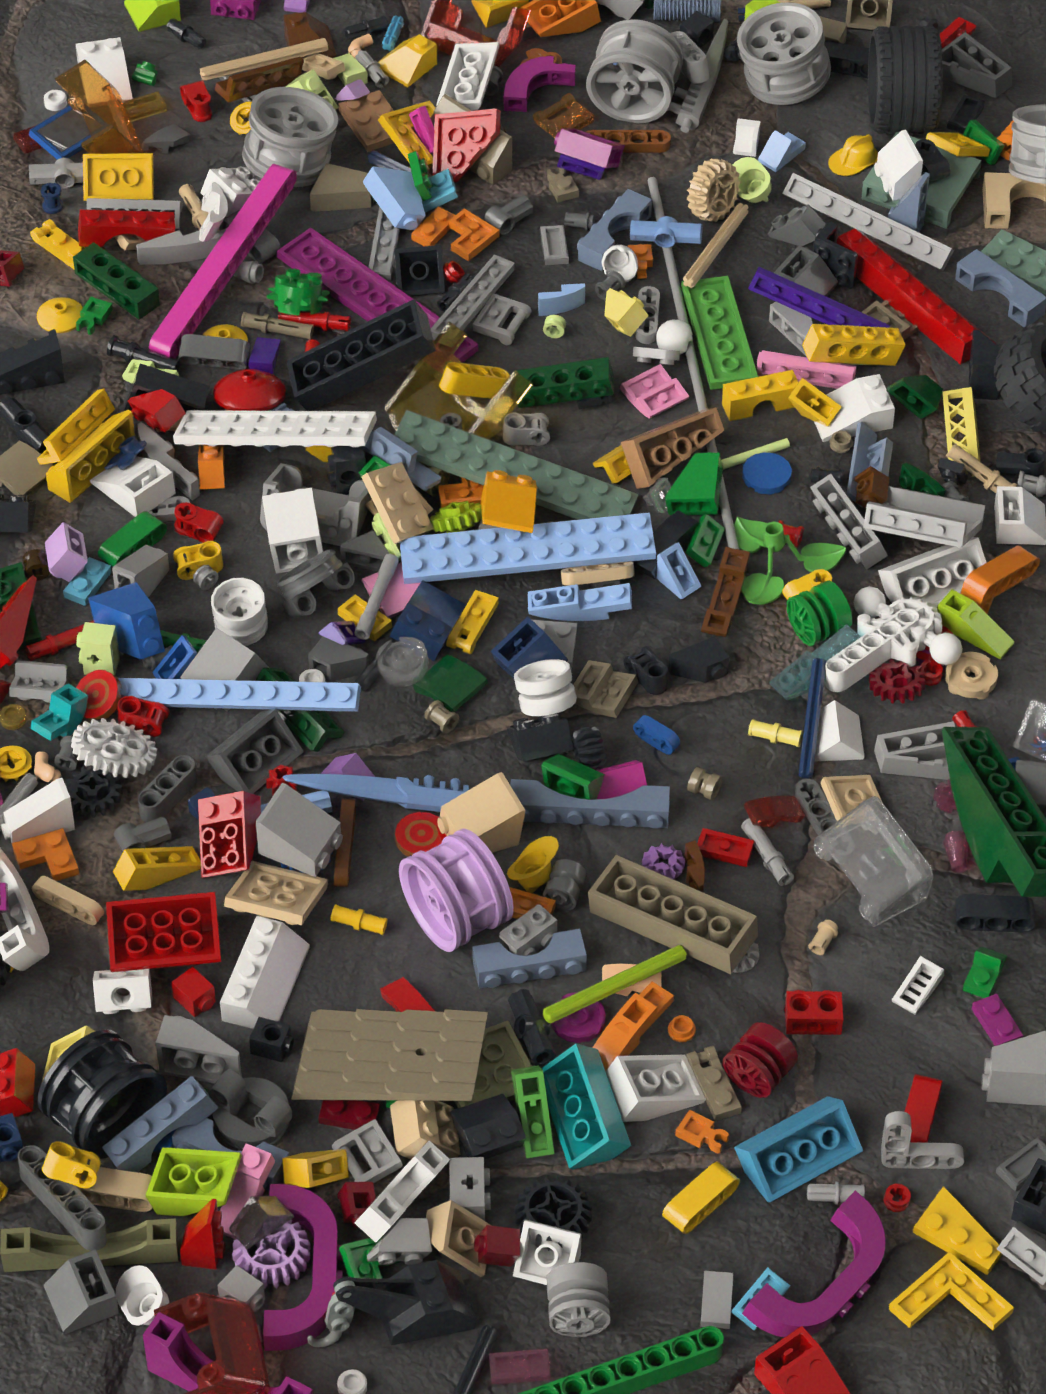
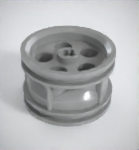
(778, 33)
(290, 130)
(1029, 144)

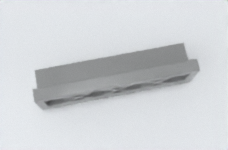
(137, 205)

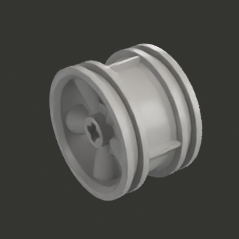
(634, 92)

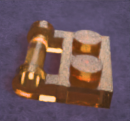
(574, 117)

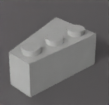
(914, 752)

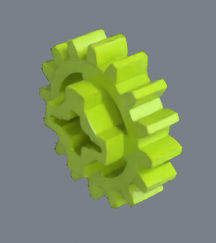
(456, 517)

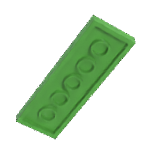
(719, 331)

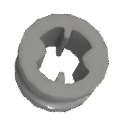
(205, 577)

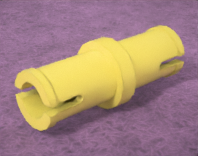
(775, 733)

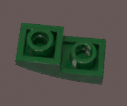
(917, 480)

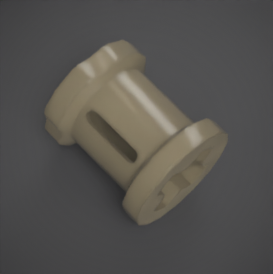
(441, 716)

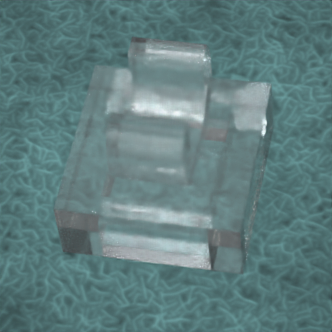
(657, 495)

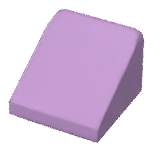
(353, 91)

